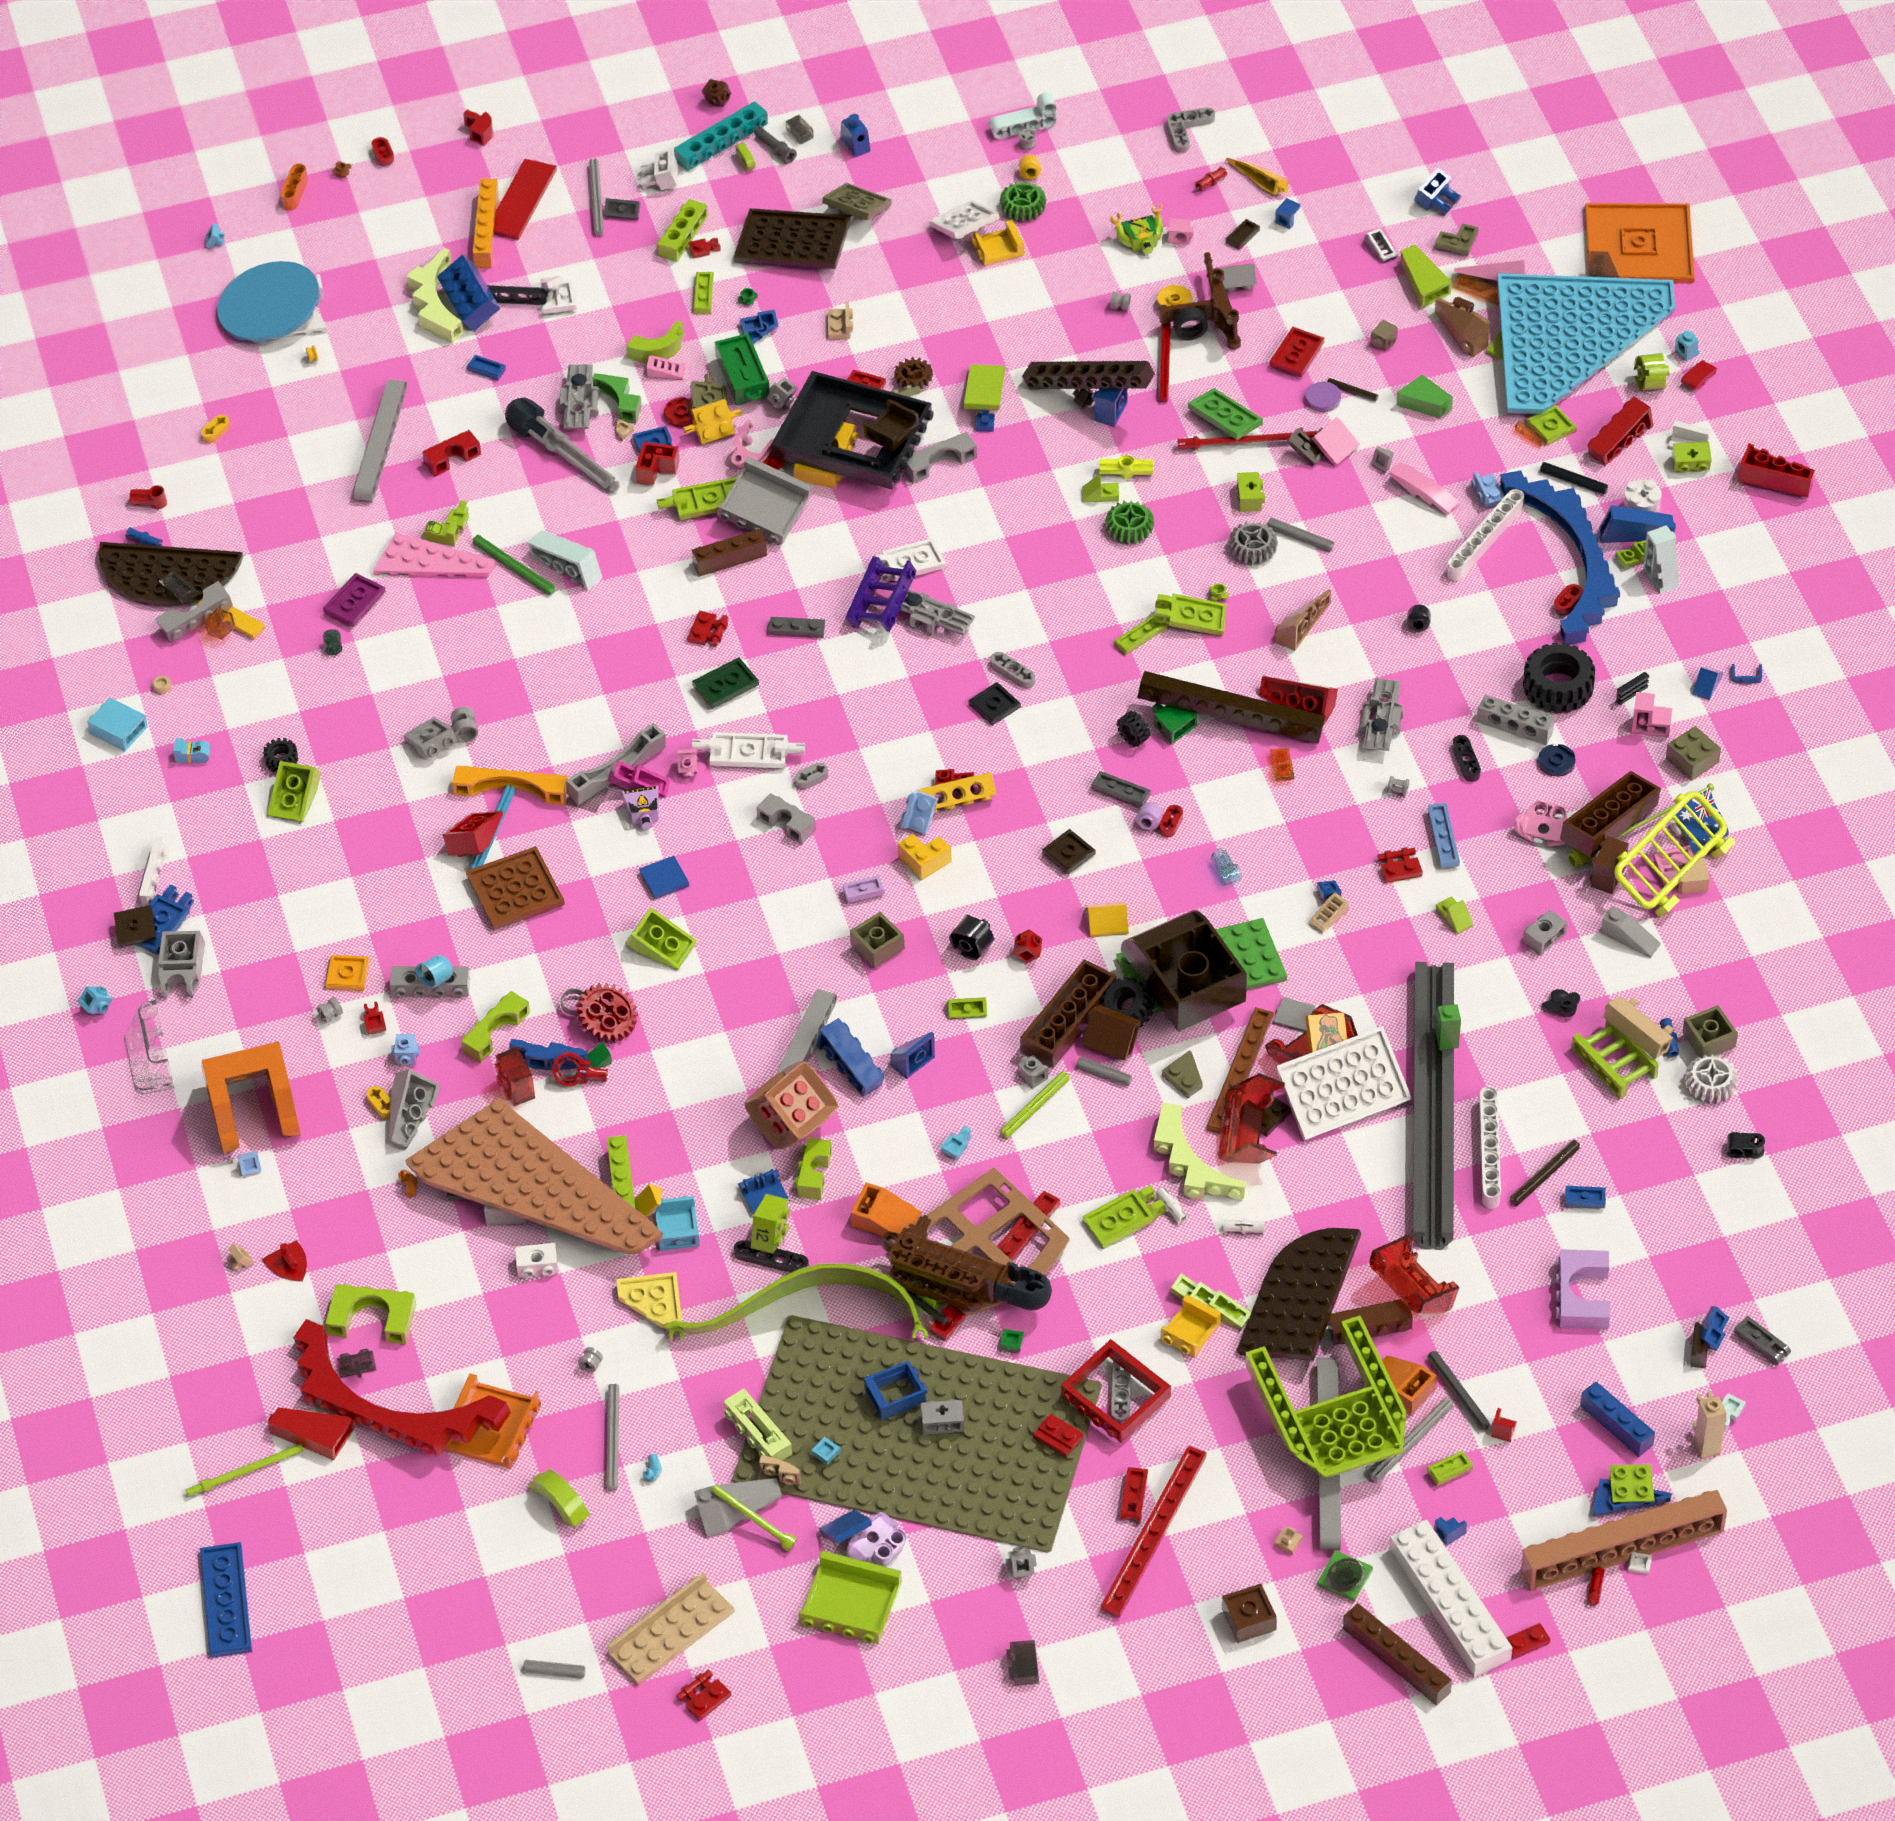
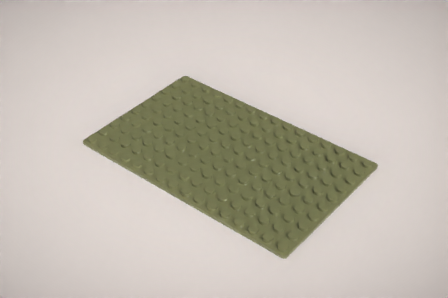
(971, 1482)

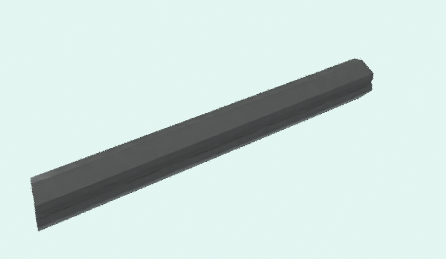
(1433, 1112)

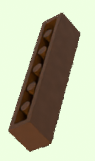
(1397, 1654)

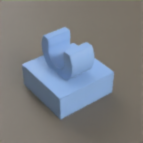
(249, 1162)

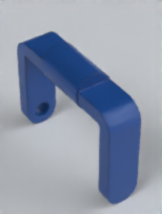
(1746, 679)

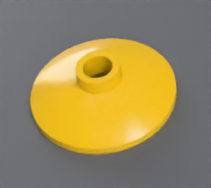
(1174, 295)

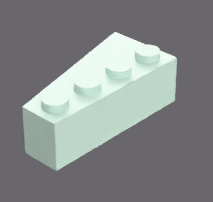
(566, 558)

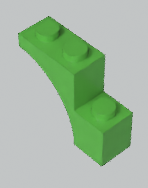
(618, 389)

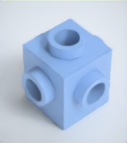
(405, 1049)

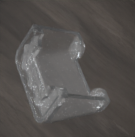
(147, 1065)

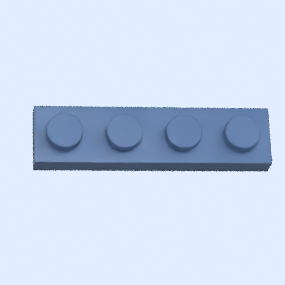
(1443, 835)

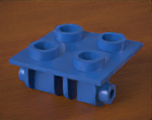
(756, 1188)

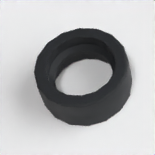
(1193, 332)

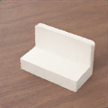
(1688, 434)

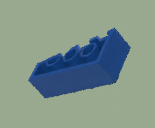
(850, 1057)

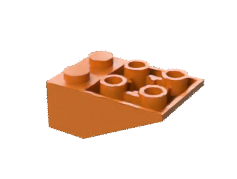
(882, 1211)
(1411, 1381)

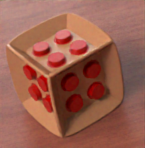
(791, 1105)

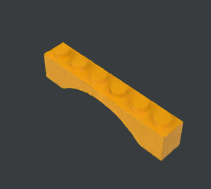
(484, 228)
(474, 780)

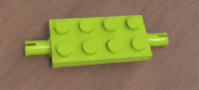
(698, 499)

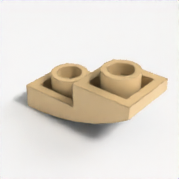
(787, 1473)

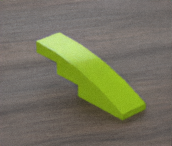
(1231, 1311)

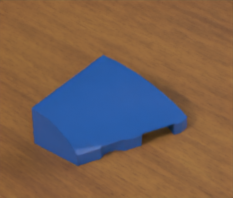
(759, 325)

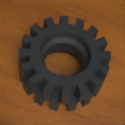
(1133, 728)
(277, 747)

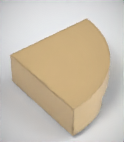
(623, 429)

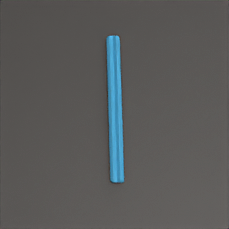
(503, 805)

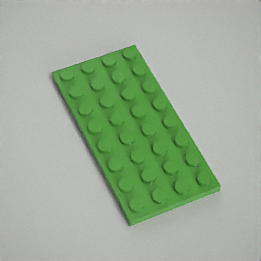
(1252, 948)

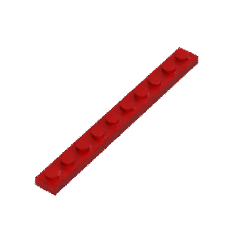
(1011, 1246)
(1153, 1531)

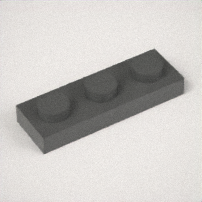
(797, 627)
(1120, 789)

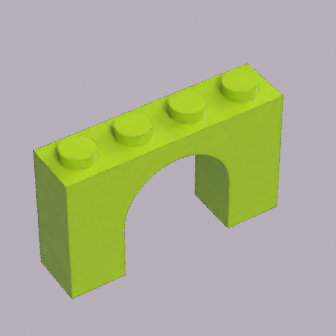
(350, 1299)

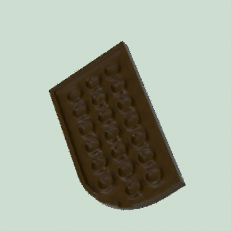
(1300, 1294)

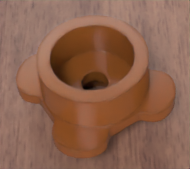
(341, 169)

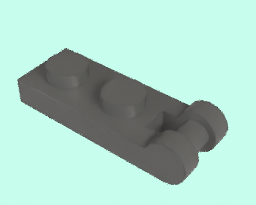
(1762, 1340)

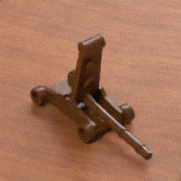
(1217, 308)

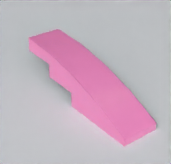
(1421, 485)

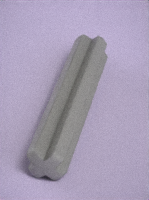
(1104, 1071)
(554, 1668)

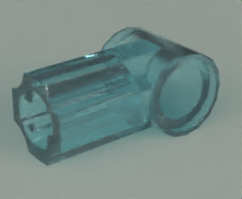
(1227, 870)

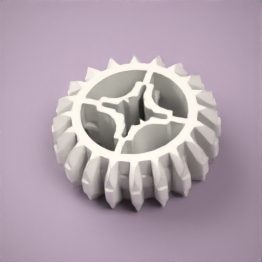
(1723, 1077)

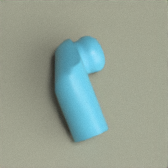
(654, 1470)

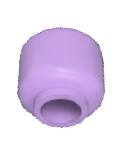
(1149, 816)

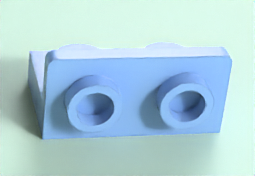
(1487, 489)
(919, 811)

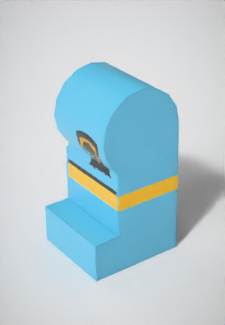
(191, 751)

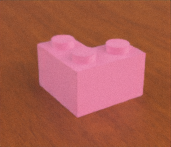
(1650, 718)

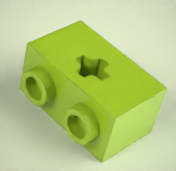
(1691, 456)
(1249, 491)

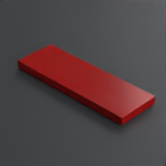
(522, 198)

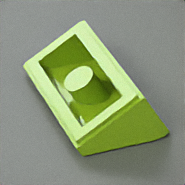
(967, 1007)

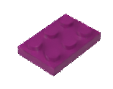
(354, 599)

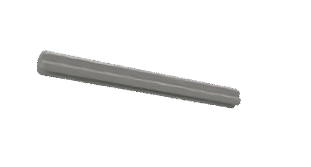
(596, 197)
(612, 1437)
(1413, 1437)

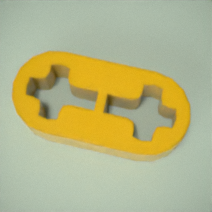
(213, 427)
(377, 1104)

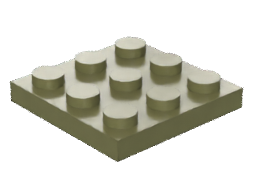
(856, 201)

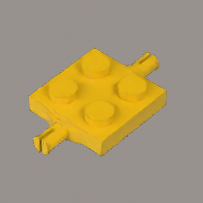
(712, 421)

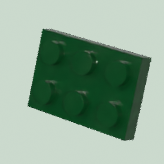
(725, 682)

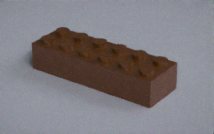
(1610, 813)
(1066, 1014)

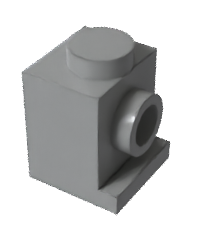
(1032, 1071)

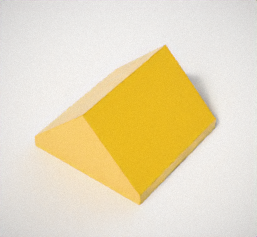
(1107, 919)

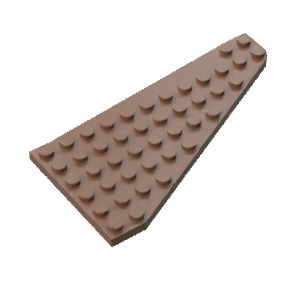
(520, 1171)

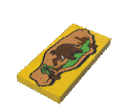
(1325, 1030)

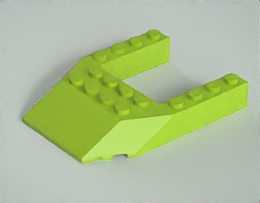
(1342, 1430)

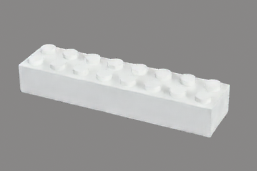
(1450, 1598)

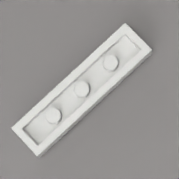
(151, 875)

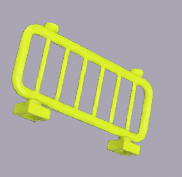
(1721, 847)

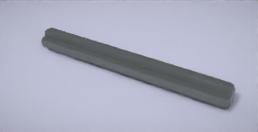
(1458, 1390)

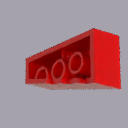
(1621, 431)
(1774, 472)

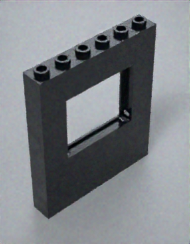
(818, 417)

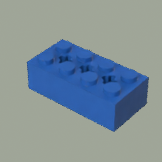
(468, 292)

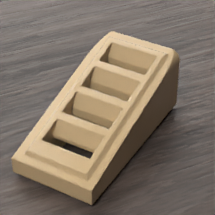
(1335, 903)

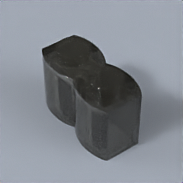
(1024, 1662)

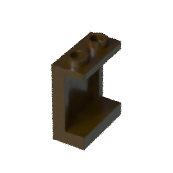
(892, 426)

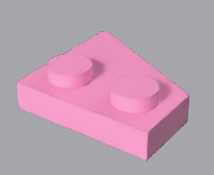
(1676, 856)

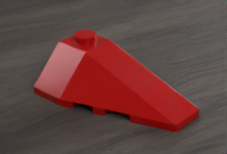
(1300, 695)

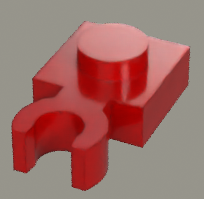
(702, 248)
(374, 1019)

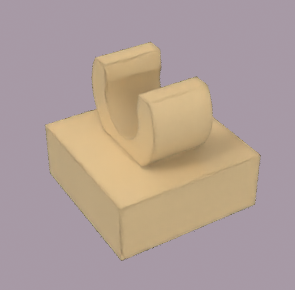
(240, 1255)
(1288, 1540)

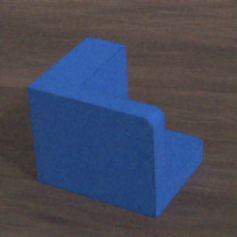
(1285, 213)
(1449, 1530)

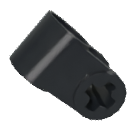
(1744, 1145)

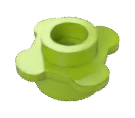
(1218, 592)

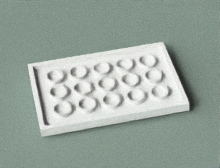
(1343, 1083)

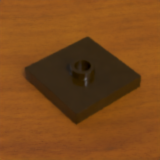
(1068, 851)
(135, 926)

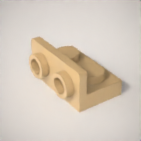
(839, 322)

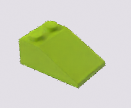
(293, 791)
(660, 940)

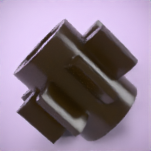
(1083, 397)

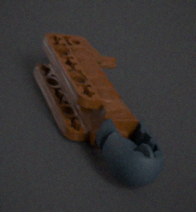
(960, 1273)

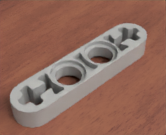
(1117, 1389)

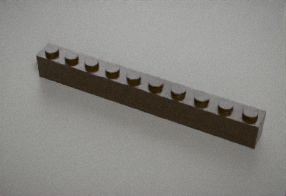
(1231, 707)

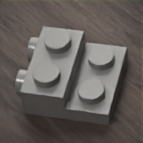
(430, 737)

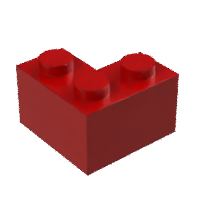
(655, 459)

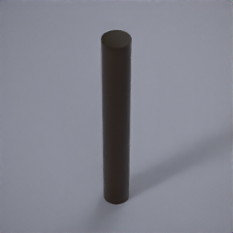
(1350, 388)

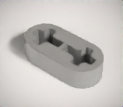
(811, 775)

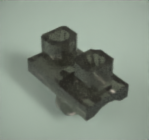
(356, 1363)

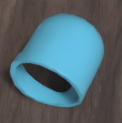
(440, 969)

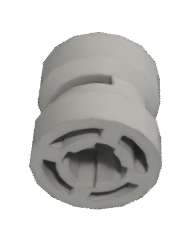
(1119, 300)
(329, 1010)

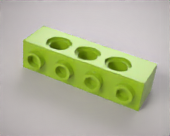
(682, 230)

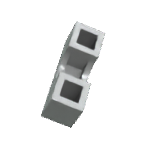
(775, 809)

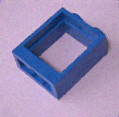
(874, 1382)

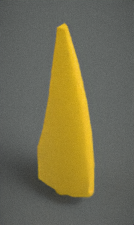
(1263, 178)

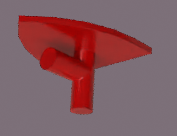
(288, 1261)

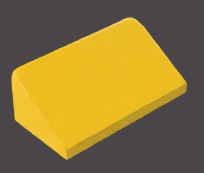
(648, 1200)

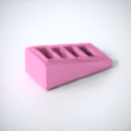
(655, 370)

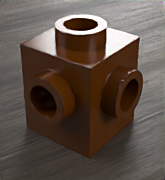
(716, 92)

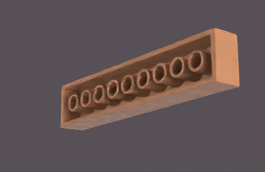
(1616, 1540)

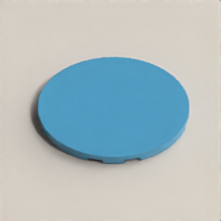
(268, 301)

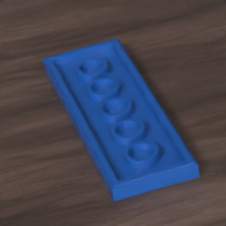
(225, 1600)

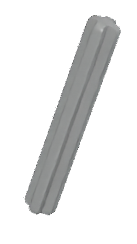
(1300, 534)

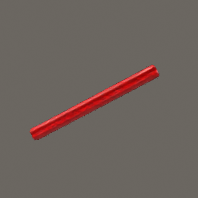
(1164, 362)

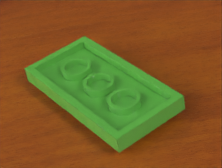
(1225, 413)

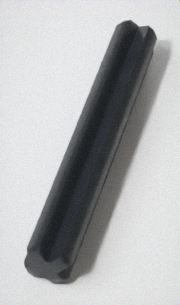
(1573, 477)

